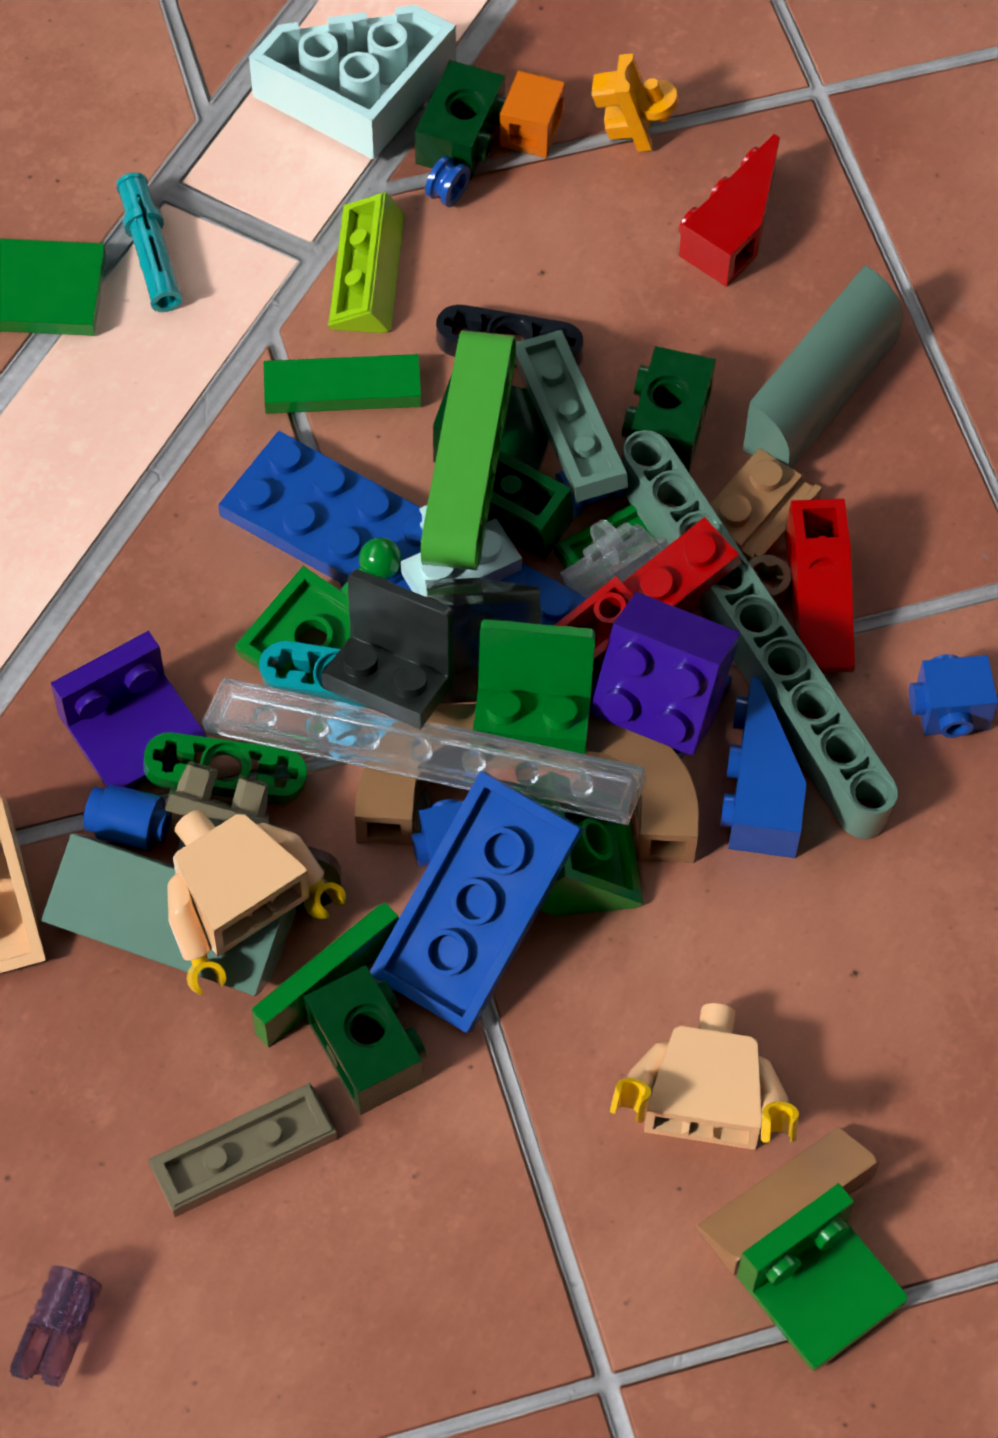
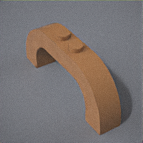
(664, 809)

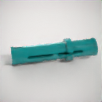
(144, 225)

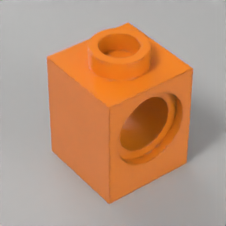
(532, 114)

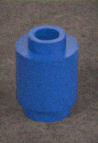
(127, 817)

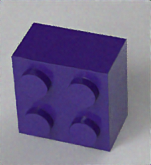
(664, 673)

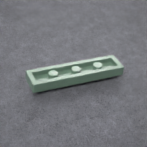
(570, 416)

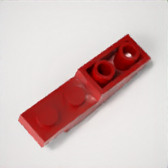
(672, 576)

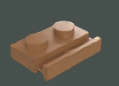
(758, 503)

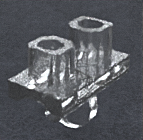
(612, 554)

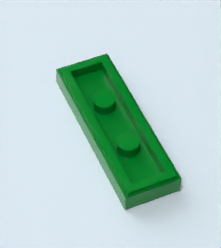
(342, 383)
(351, 951)

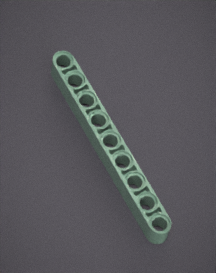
(772, 648)

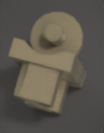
(195, 792)

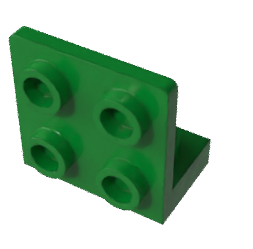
(535, 683)
(820, 1280)

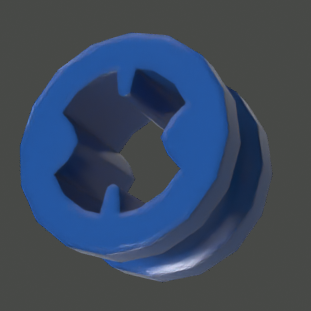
(447, 181)

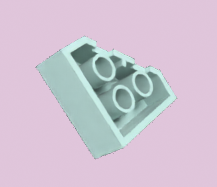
(355, 74)

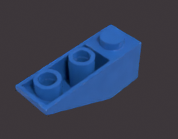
(770, 785)

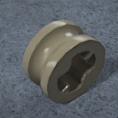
(773, 567)

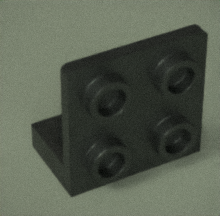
(396, 651)

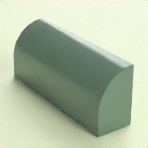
(824, 369)
(125, 904)

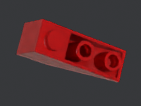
(728, 226)
(822, 581)

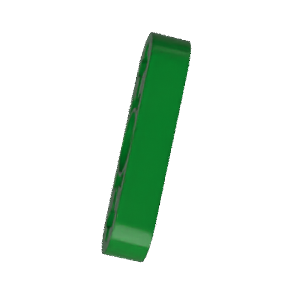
(241, 751)

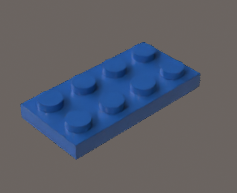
(476, 901)

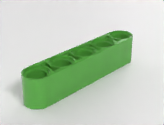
(468, 450)

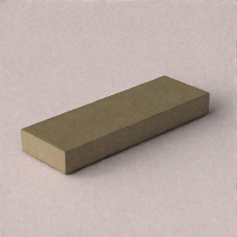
(242, 1149)

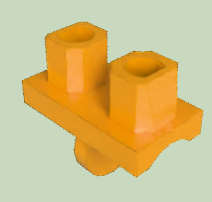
(632, 102)

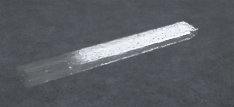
(433, 754)

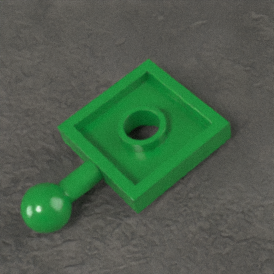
(314, 604)

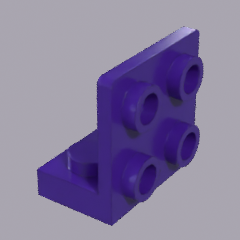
(121, 705)

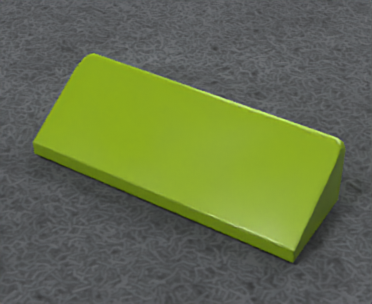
(367, 265)

